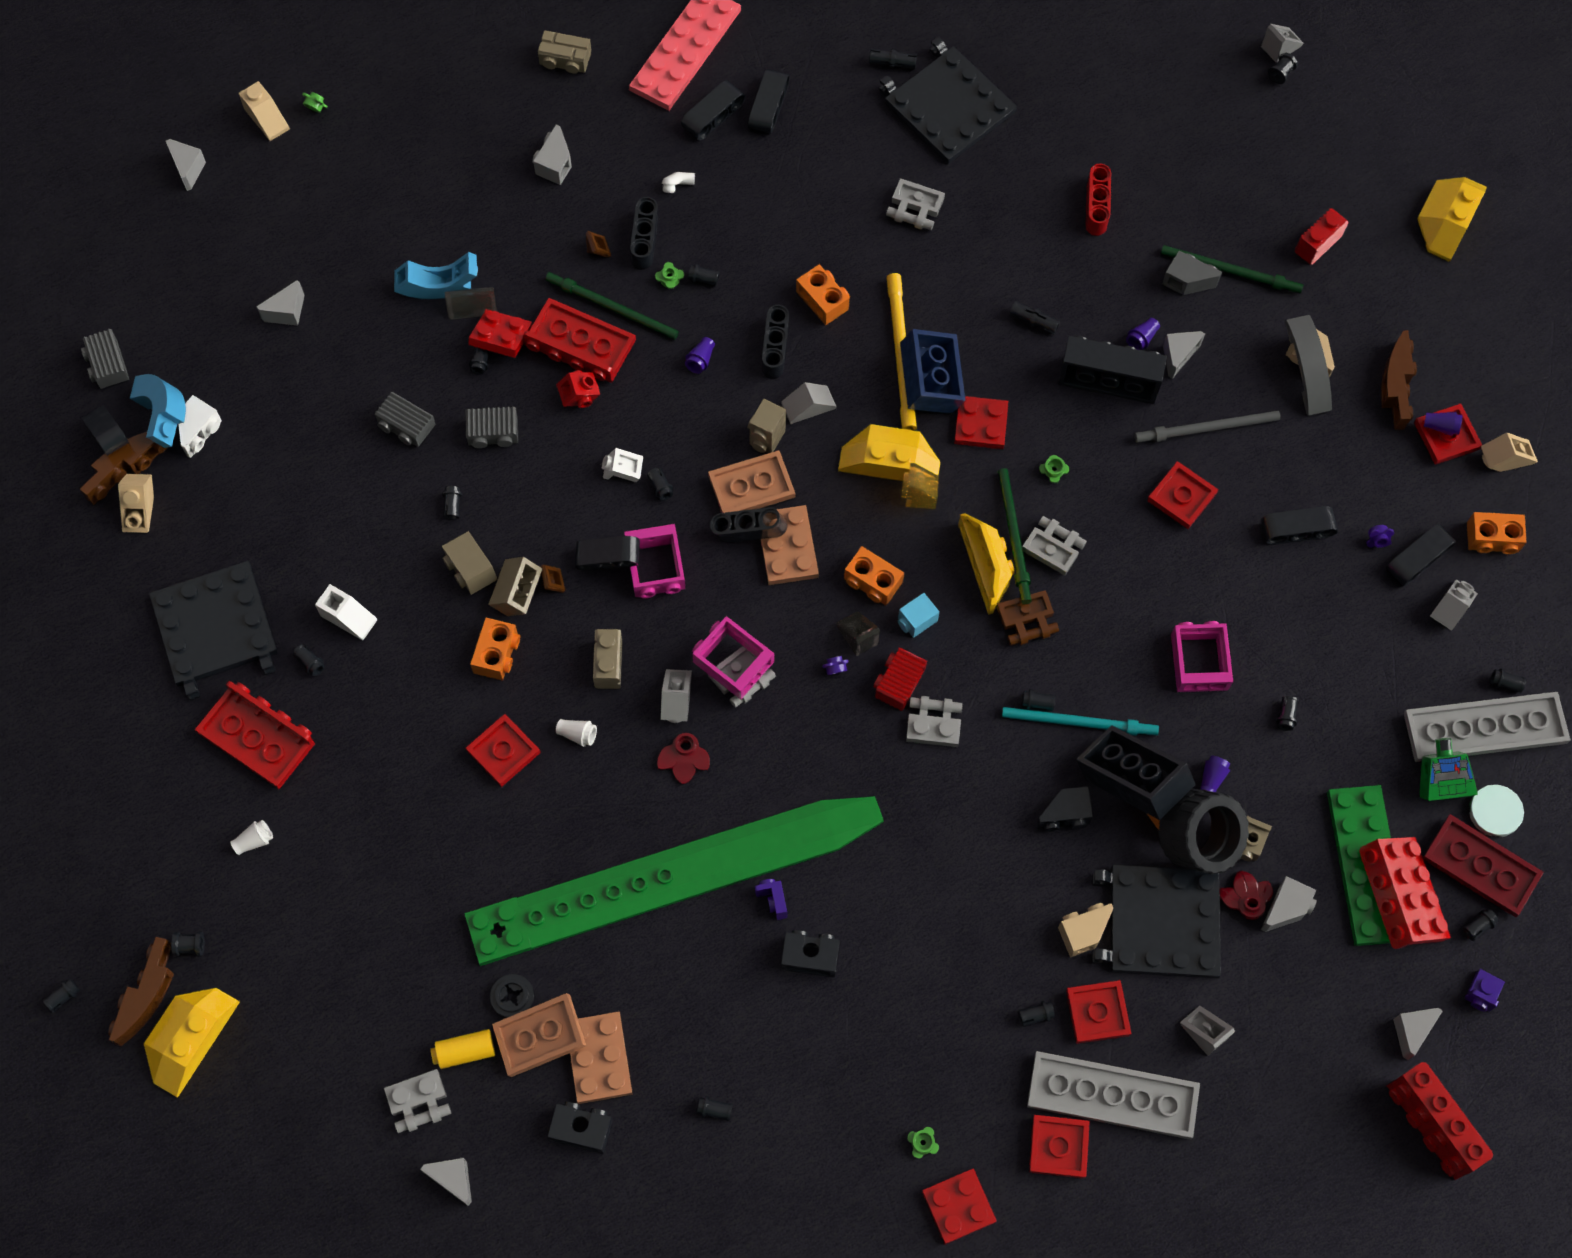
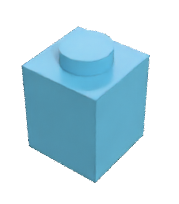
(918, 615)

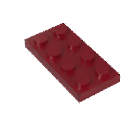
(1483, 865)

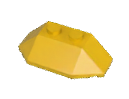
(1449, 214)
(887, 453)
(987, 559)
(185, 1036)

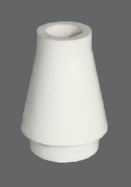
(578, 731)
(253, 837)

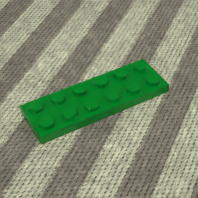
(1358, 819)

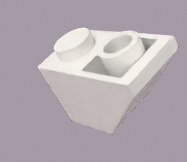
(198, 425)
(345, 612)

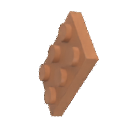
(752, 483)
(793, 553)
(539, 1035)
(601, 1065)

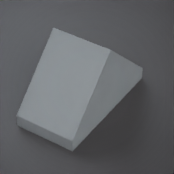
(1279, 41)
(187, 160)
(284, 306)
(1180, 348)
(808, 402)
(1206, 1029)
(1413, 1029)
(451, 1176)

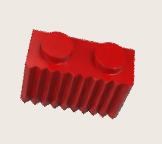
(1321, 236)
(900, 678)

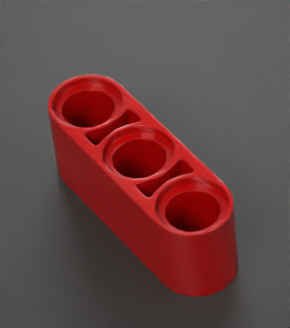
(1098, 190)

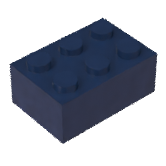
(932, 371)

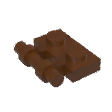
(1015, 615)

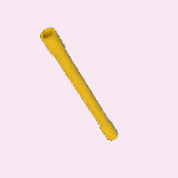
(895, 293)

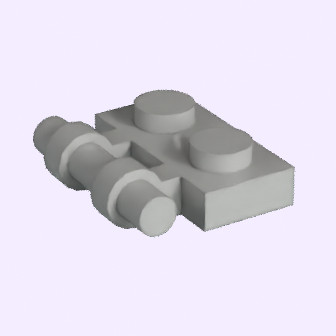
(918, 198)
(1050, 550)
(734, 667)
(932, 729)
(416, 1093)

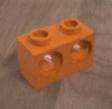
(818, 296)
(1495, 527)
(878, 571)
(489, 648)

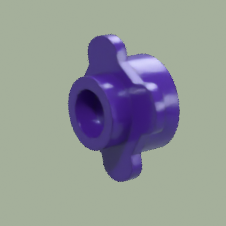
(1379, 536)
(835, 665)

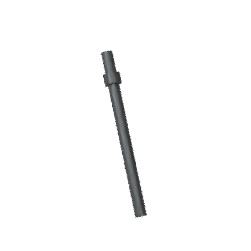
(1161, 433)

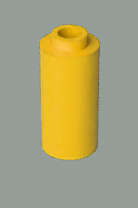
(463, 1049)

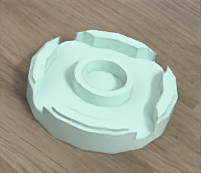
(1496, 810)

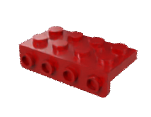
(579, 340)
(256, 734)
(1404, 892)
(1440, 1121)

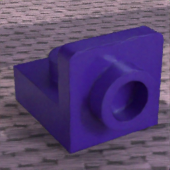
(777, 900)
(1484, 991)

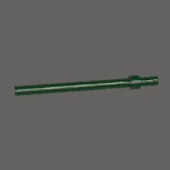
(1277, 282)
(570, 286)
(1022, 578)

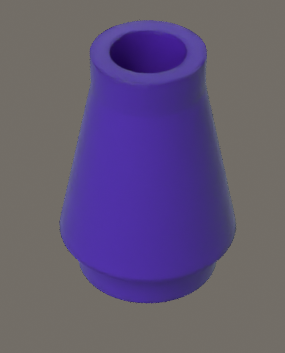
(1142, 335)
(699, 357)
(1446, 423)
(1214, 773)

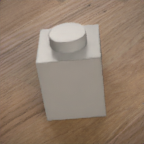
(676, 695)
(1289, 904)

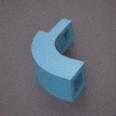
(433, 282)
(166, 405)

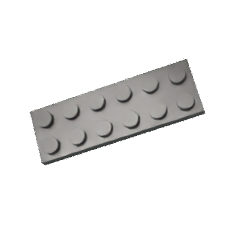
(1489, 725)
(1113, 1095)

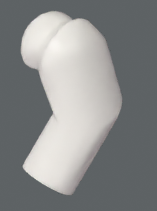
(677, 178)

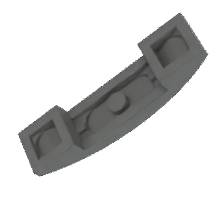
(1311, 364)

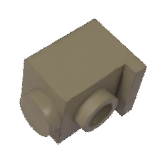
(1259, 832)

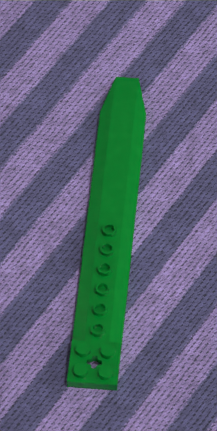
(669, 876)

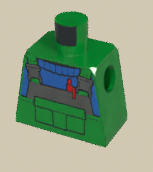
(1446, 773)

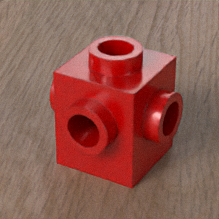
(578, 389)

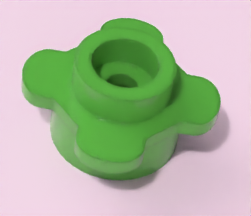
(314, 102)
(669, 282)
(1059, 464)
(926, 1135)

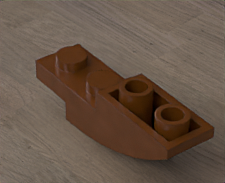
(1396, 380)
(112, 468)
(140, 1004)

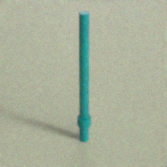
(1131, 726)

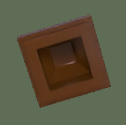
(597, 245)
(552, 578)

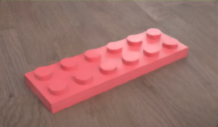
(683, 50)

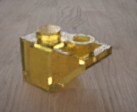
(920, 487)

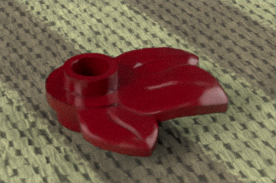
(683, 761)
(1245, 892)

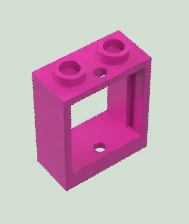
(657, 537)
(753, 673)
(1202, 681)

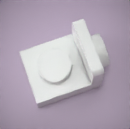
(623, 465)

